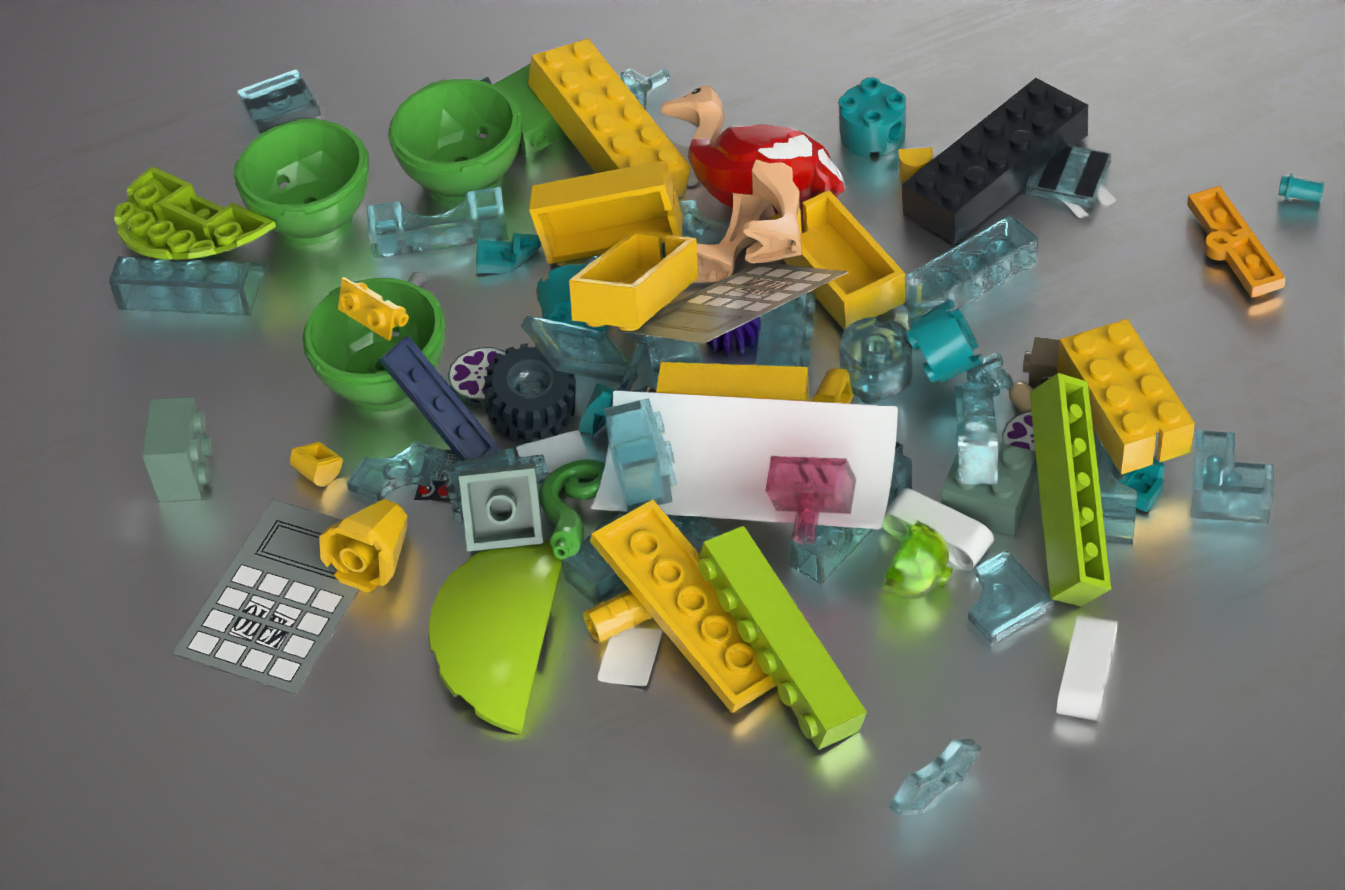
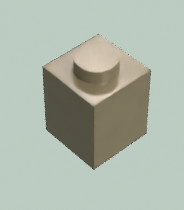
(1041, 361)

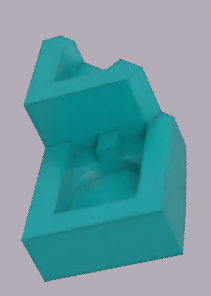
(505, 257)
(600, 399)
(1147, 483)

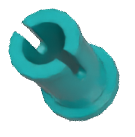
(1300, 188)

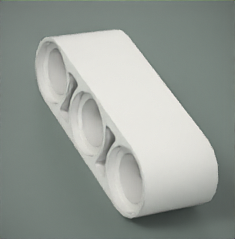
(965, 536)
(1087, 667)

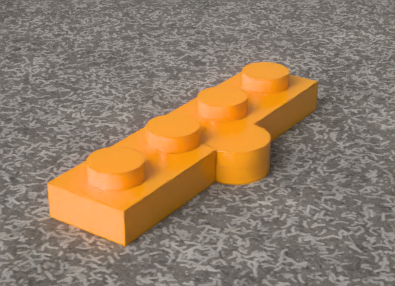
(1235, 242)

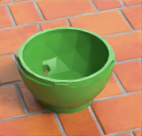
(439, 141)
(324, 173)
(347, 352)

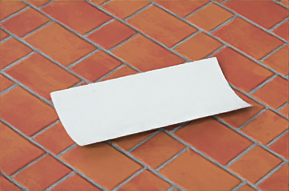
(727, 447)

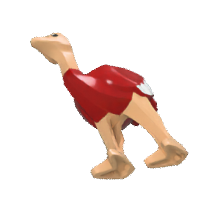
(756, 174)

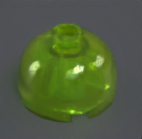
(919, 564)

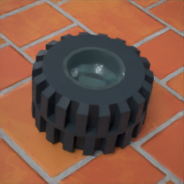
(528, 394)

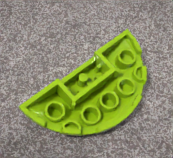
(173, 223)
(492, 629)

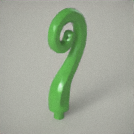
(569, 527)

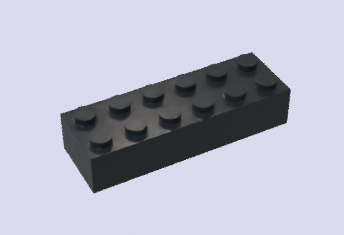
(993, 160)

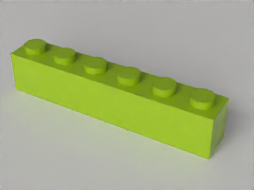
(1069, 490)
(781, 638)

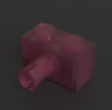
(808, 489)

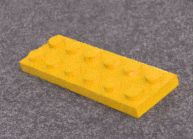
(665, 579)

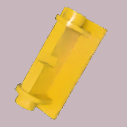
(369, 308)

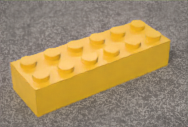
(601, 112)

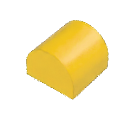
(912, 161)
(834, 387)
(316, 463)

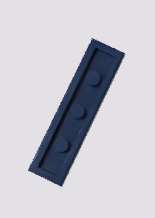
(437, 401)

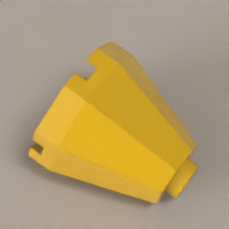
(365, 545)

